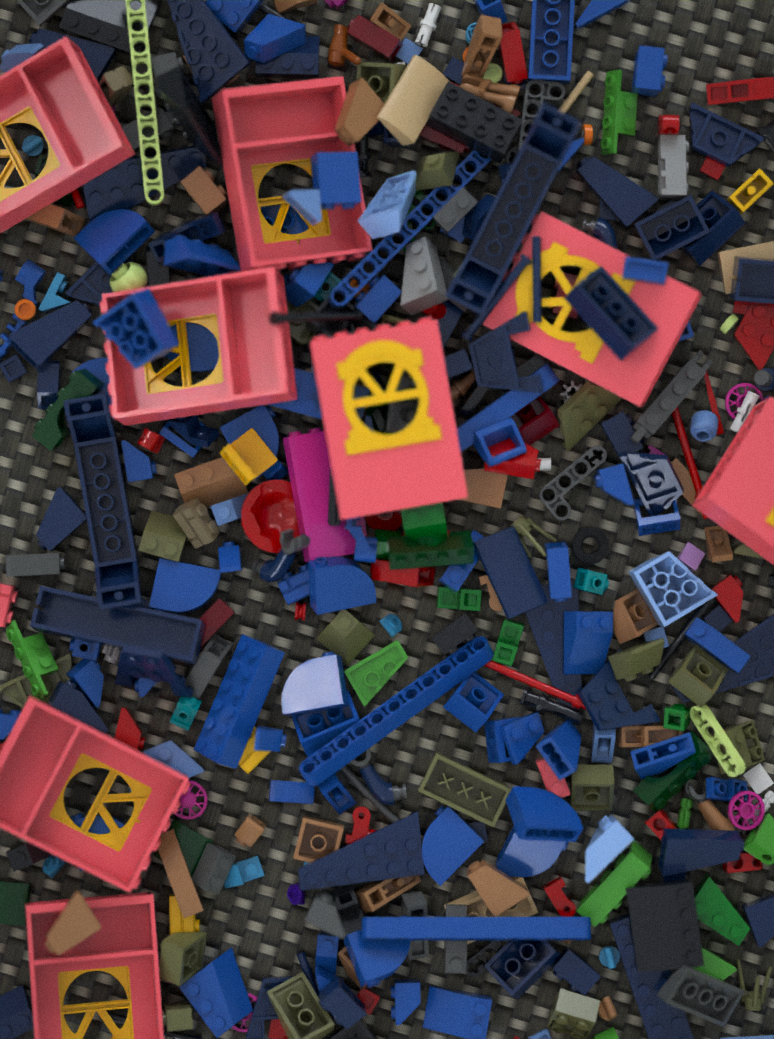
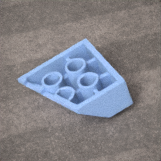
(389, 206)
(669, 588)
(605, 845)

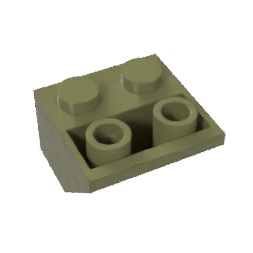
(746, 742)
(573, 1014)

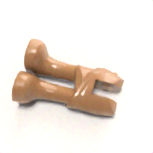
(505, 97)

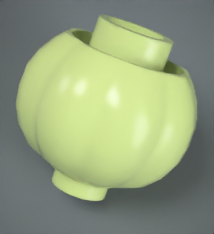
(128, 277)

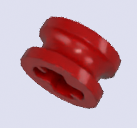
(300, 611)

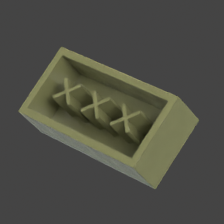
(464, 789)

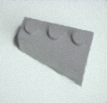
(672, 167)
(422, 277)

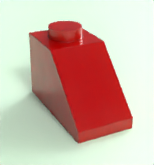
(729, 596)
(129, 730)

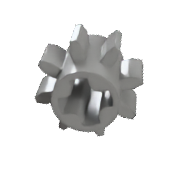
(568, 389)
(112, 654)

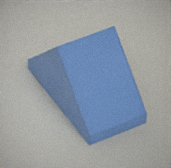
(306, 203)

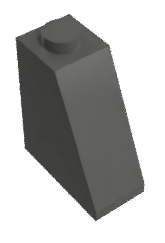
(34, 564)
(207, 664)

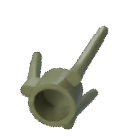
(523, 528)
(754, 998)

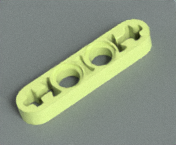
(719, 738)

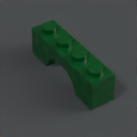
(53, 429)
(406, 554)
(660, 790)

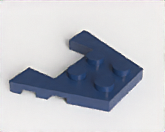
(495, 360)
(150, 664)
(608, 704)
(263, 1008)

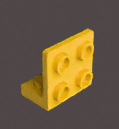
(248, 456)

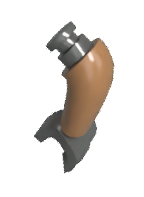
(709, 811)

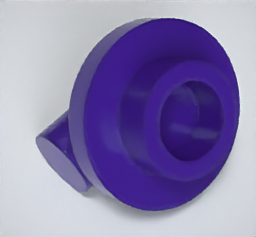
(295, 895)

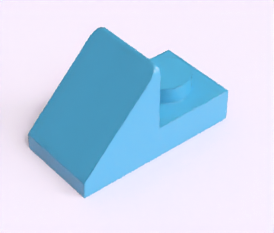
(52, 300)
(244, 871)

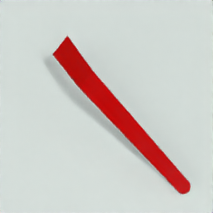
(713, 405)

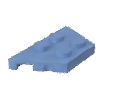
(175, 757)

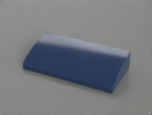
(510, 572)

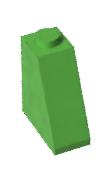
(715, 965)

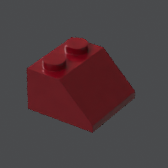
(535, 421)

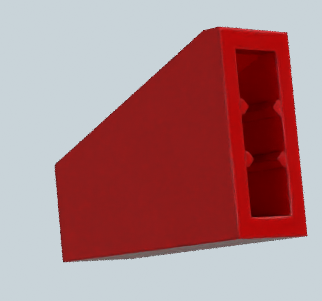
(512, 54)
(519, 466)
(411, 577)

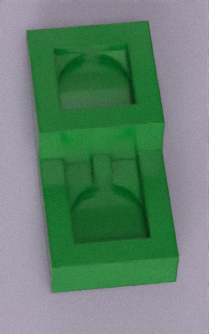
(463, 599)
(508, 641)

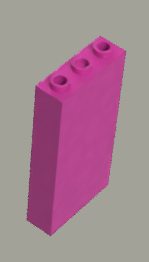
(309, 481)

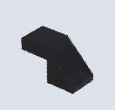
(349, 908)

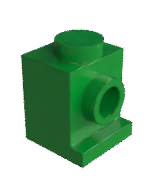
(677, 717)

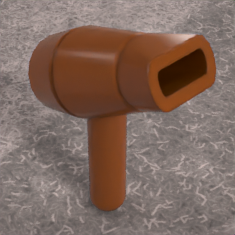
(338, 48)

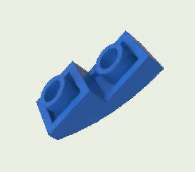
(723, 789)
(291, 792)

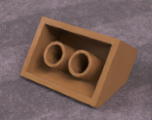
(210, 483)

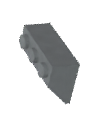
(325, 914)

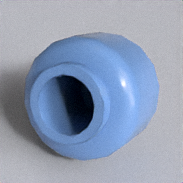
(704, 425)

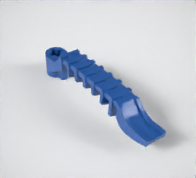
(30, 277)
(365, 547)

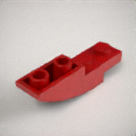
(740, 91)

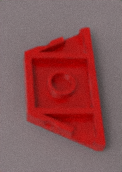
(757, 332)

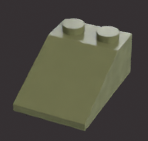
(300, 1009)

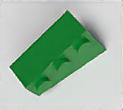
(718, 912)

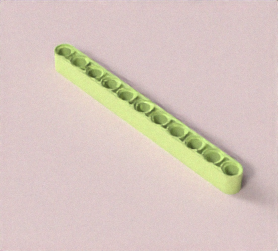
(145, 100)

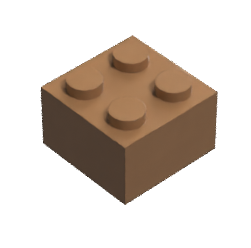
(204, 192)
(317, 838)

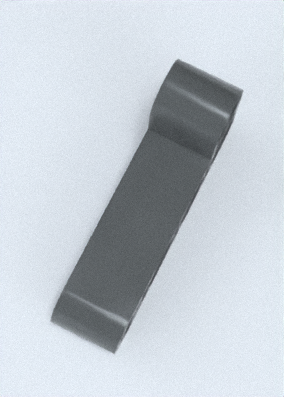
(535, 102)
(574, 478)

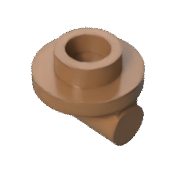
(606, 1009)

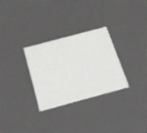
(758, 778)

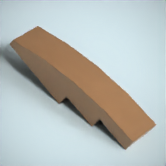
(179, 874)

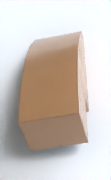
(643, 735)

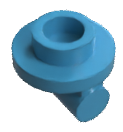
(33, 145)
(391, 624)
(53, 865)
(609, 957)

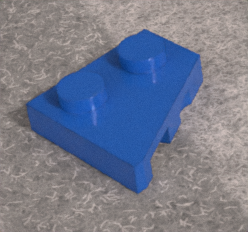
(522, 735)

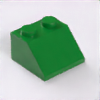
(425, 523)

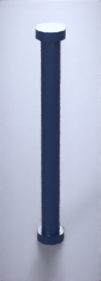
(525, 260)

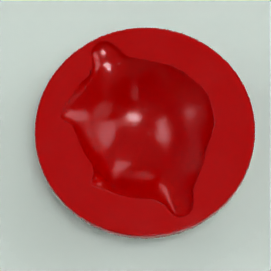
(267, 513)

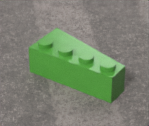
(609, 894)

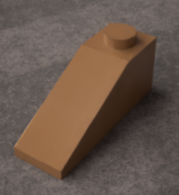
(482, 46)
(382, 891)

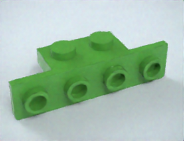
(619, 113)
(34, 657)

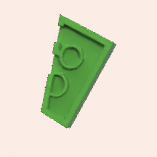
(375, 670)

